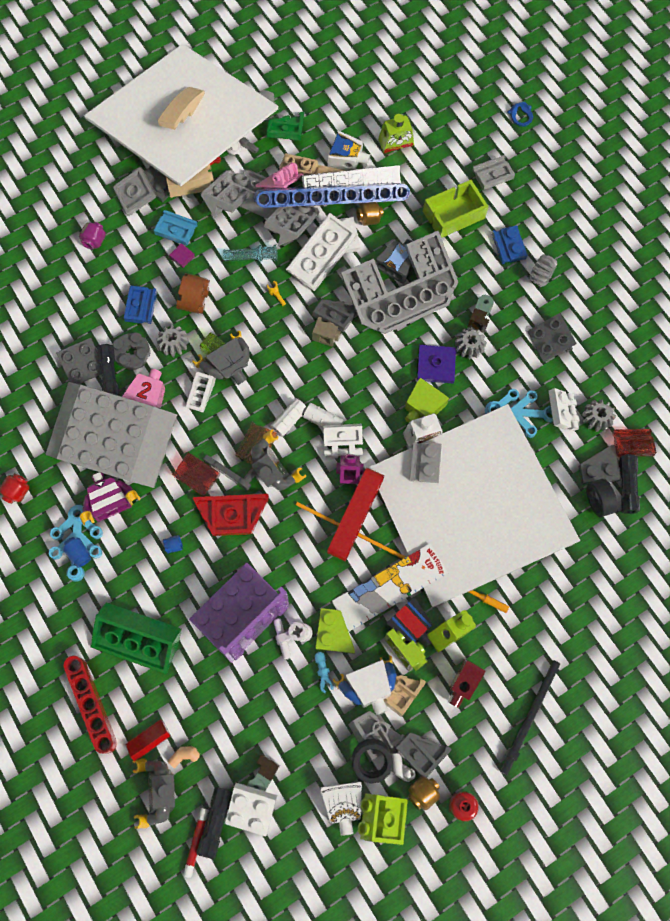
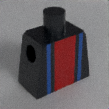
(412, 623)

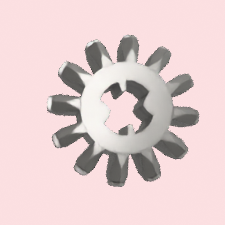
(543, 270)
(473, 337)
(178, 340)
(591, 415)

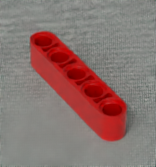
(355, 514)
(97, 711)

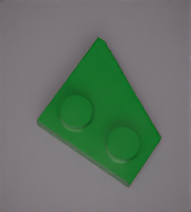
(286, 127)

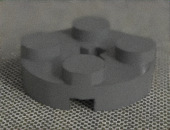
(140, 355)

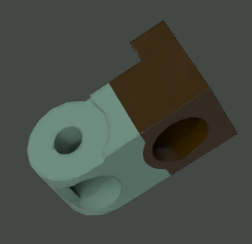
(481, 310)
(265, 773)

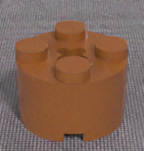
(193, 293)

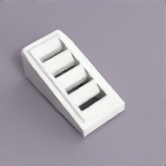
(196, 382)

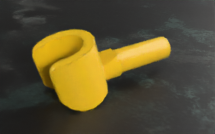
(275, 291)

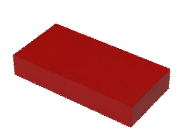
(147, 740)

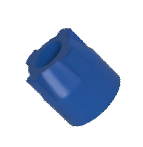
(173, 544)

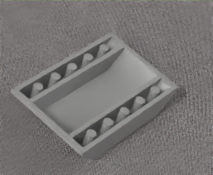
(111, 434)

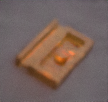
(252, 437)

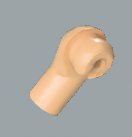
(184, 753)

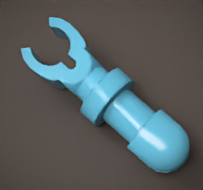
(323, 671)

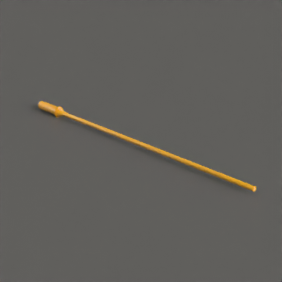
(485, 598)

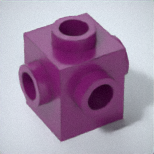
(349, 469)

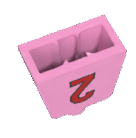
(147, 389)

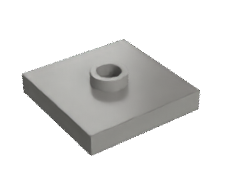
(134, 191)

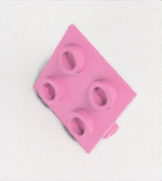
(281, 178)

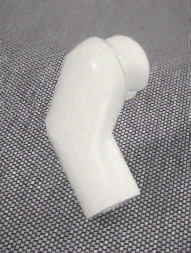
(400, 770)

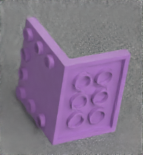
(240, 612)

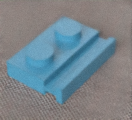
(175, 227)

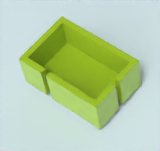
(455, 214)

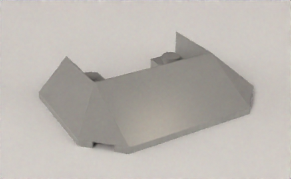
(238, 189)
(411, 301)

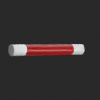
(195, 842)

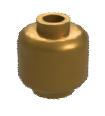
(369, 213)
(424, 793)

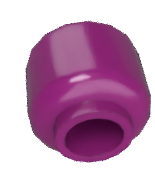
(92, 235)

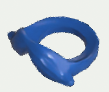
(526, 108)

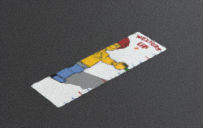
(390, 587)

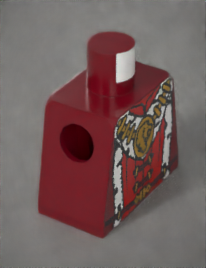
(467, 673)

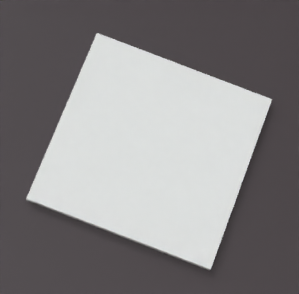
(220, 120)
(485, 512)

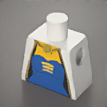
(347, 153)

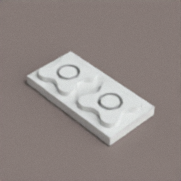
(322, 252)

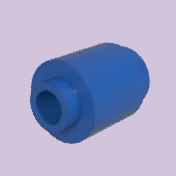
(76, 552)

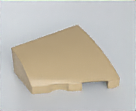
(403, 694)

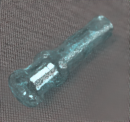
(259, 253)

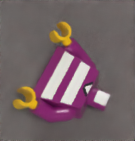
(106, 498)

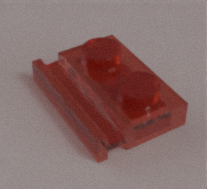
(634, 442)
(196, 474)

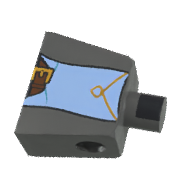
(395, 261)

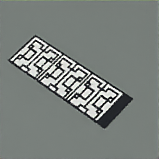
(353, 177)

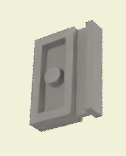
(493, 172)
(426, 462)

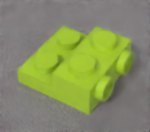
(410, 655)
(383, 819)

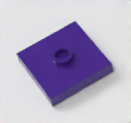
(436, 364)

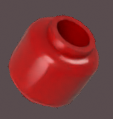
(14, 488)
(456, 804)

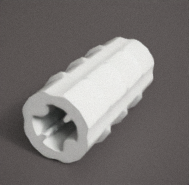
(288, 417)
(321, 417)

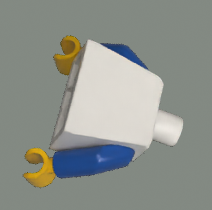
(369, 685)

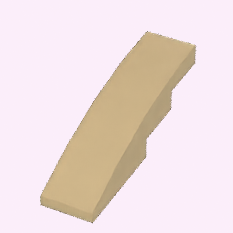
(180, 107)

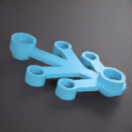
(519, 412)
(77, 533)

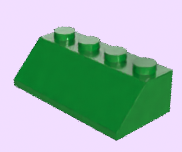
(135, 637)

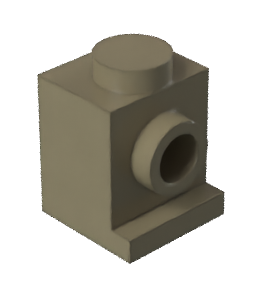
(325, 332)

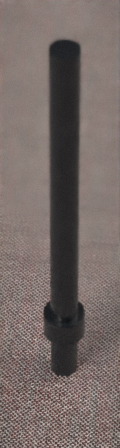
(513, 753)

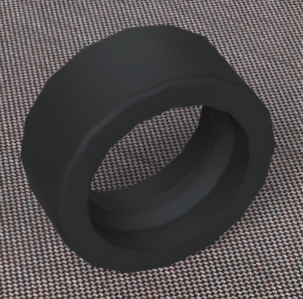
(601, 497)
(372, 777)

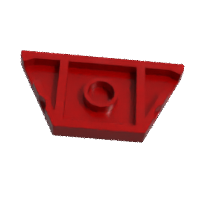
(231, 513)

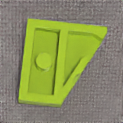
(333, 632)

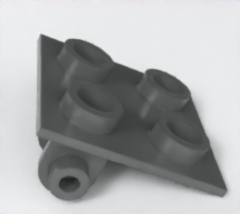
(552, 337)
(80, 361)

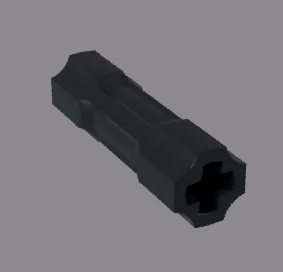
(107, 358)
(630, 500)
(210, 839)

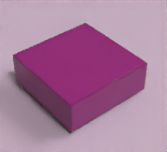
(181, 255)

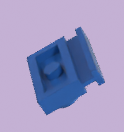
(509, 244)
(140, 304)

